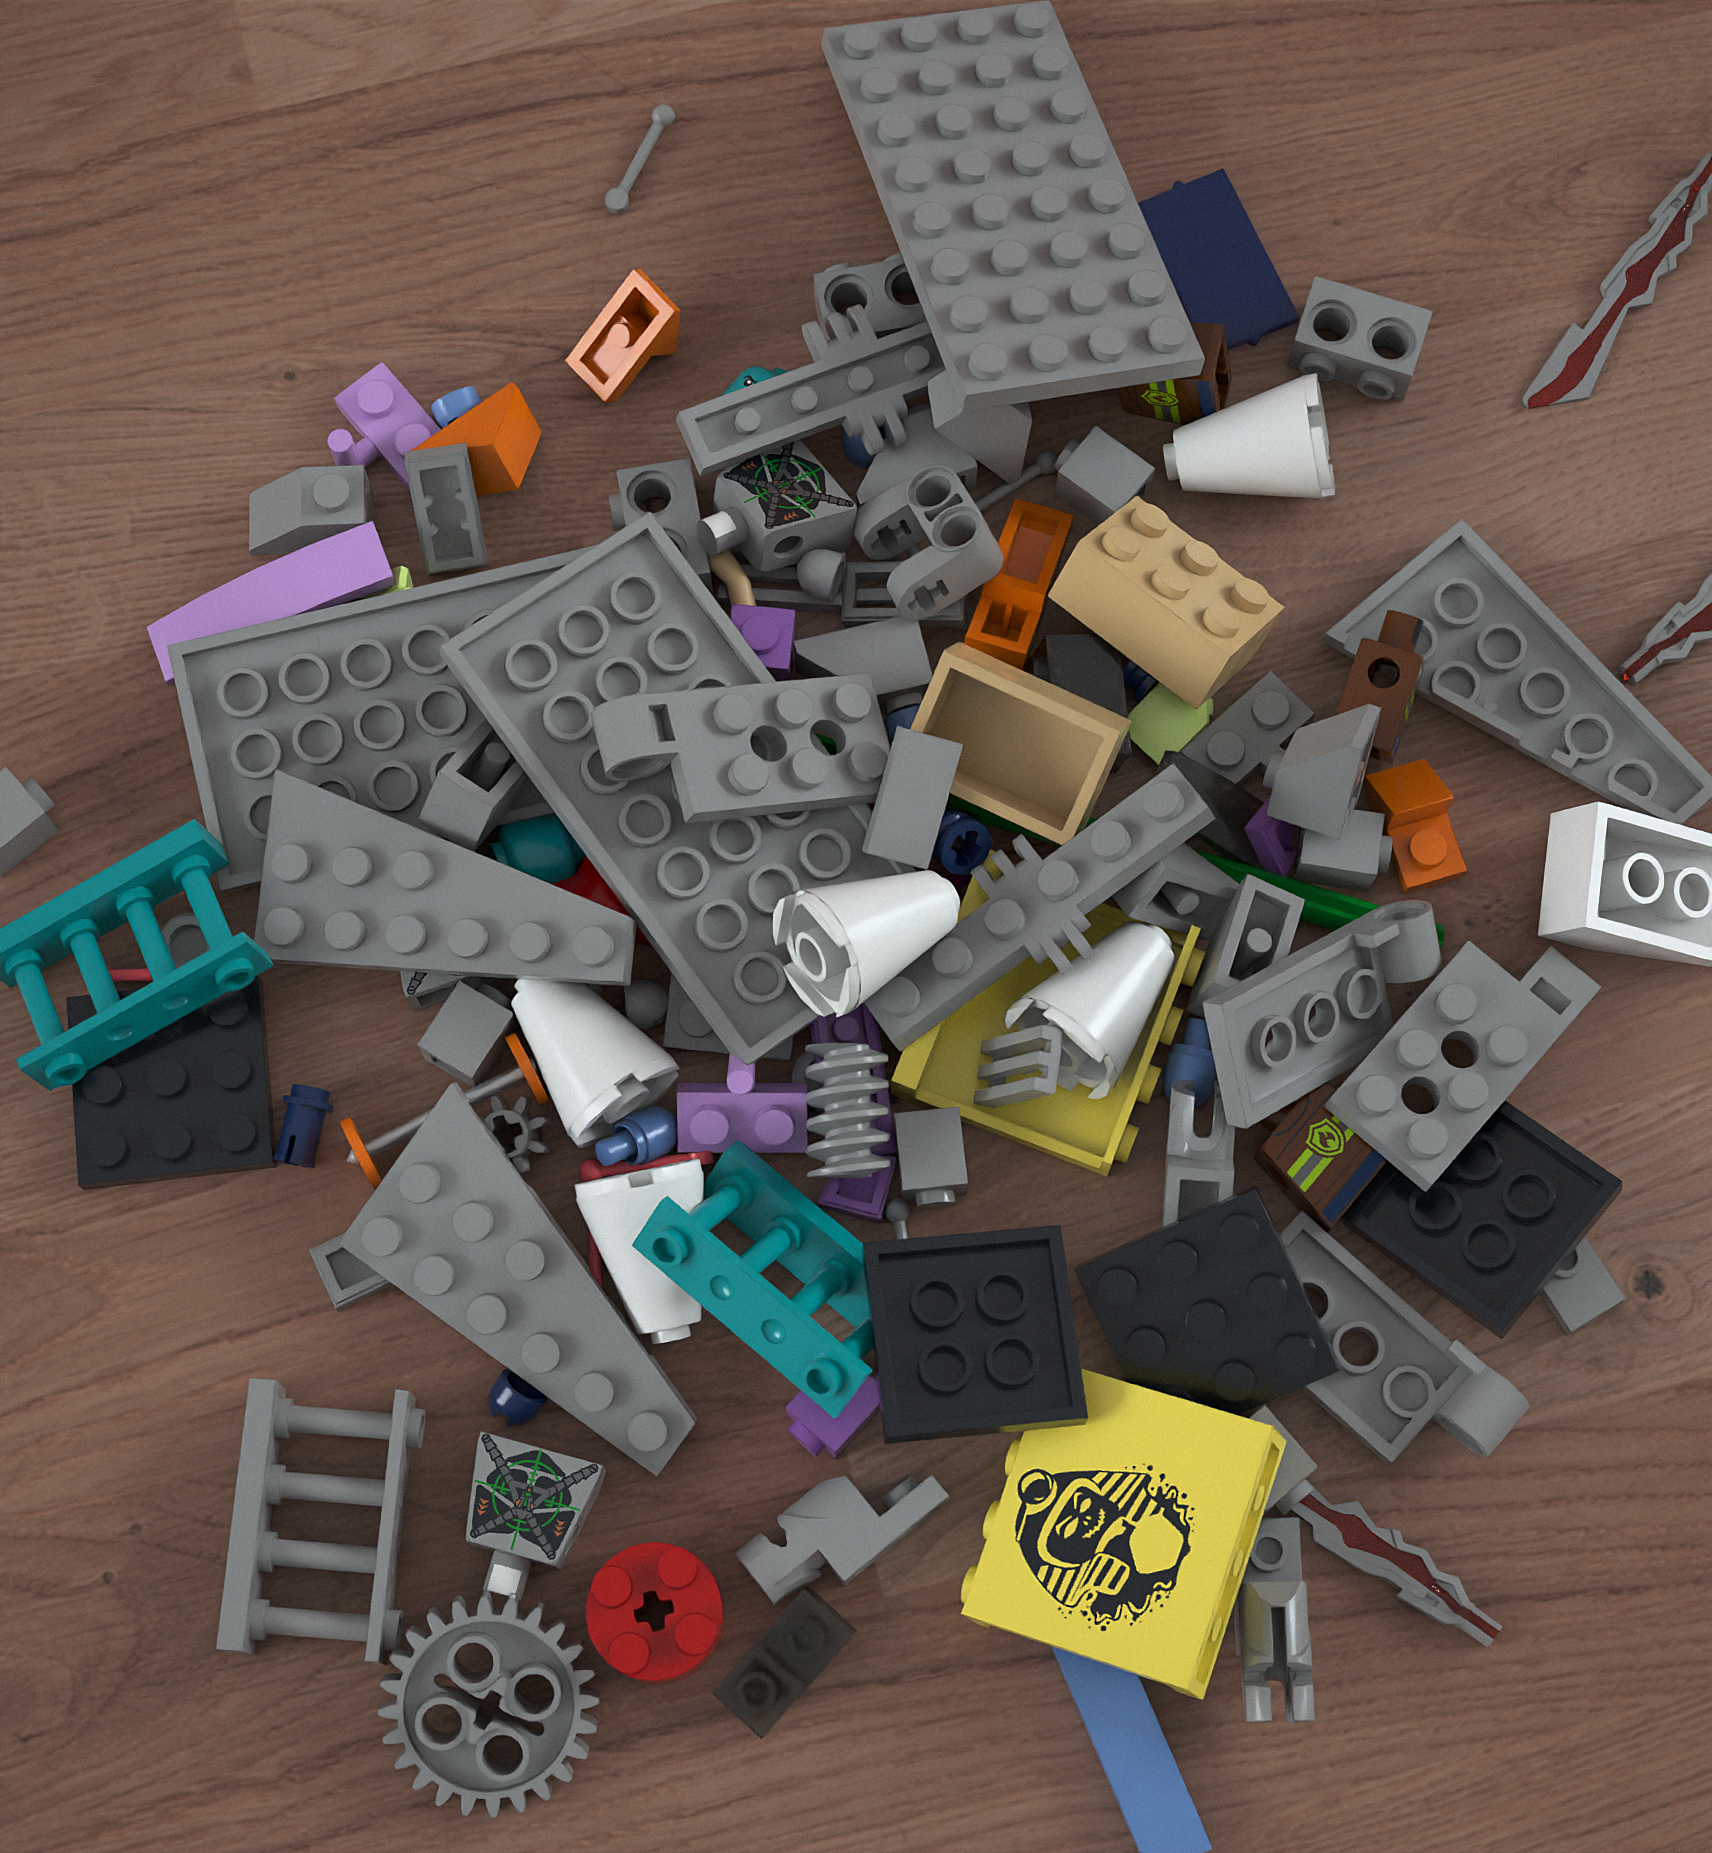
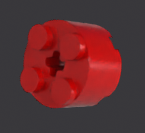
(621, 1594)

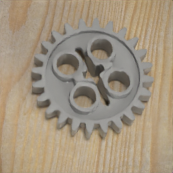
(460, 1758)

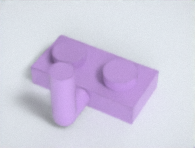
(386, 420)
(757, 1114)

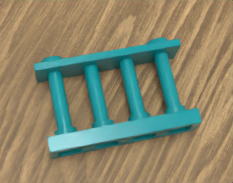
(96, 907)
(731, 1288)

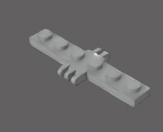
(850, 383)
(1039, 905)

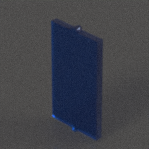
(1218, 259)

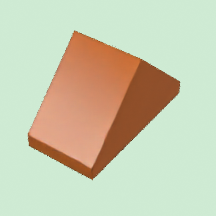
(498, 438)

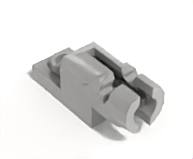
(1196, 1167)
(836, 1529)
(1274, 1625)

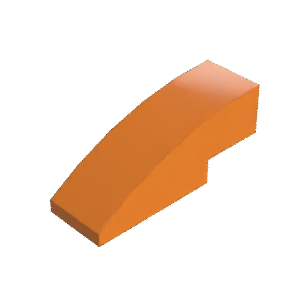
(1017, 596)

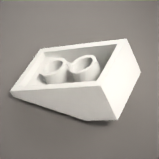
(1628, 885)

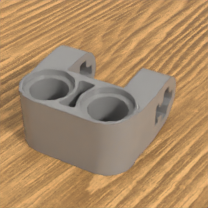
(962, 546)

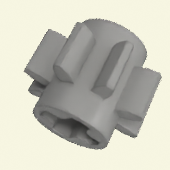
(531, 1126)

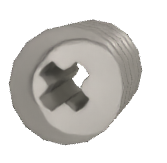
(846, 1110)

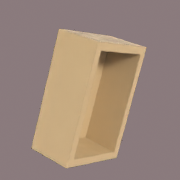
(1165, 601)
(1025, 742)

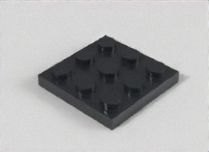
(179, 1099)
(1491, 1220)
(1210, 1309)
(973, 1334)

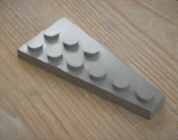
(1527, 678)
(391, 897)
(497, 1267)

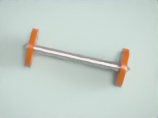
(363, 1152)

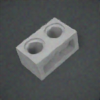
(873, 288)
(1363, 324)
(679, 519)

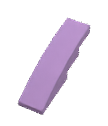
(297, 583)

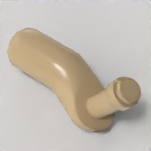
(733, 576)

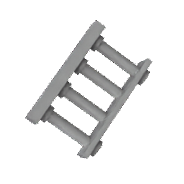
(266, 1483)

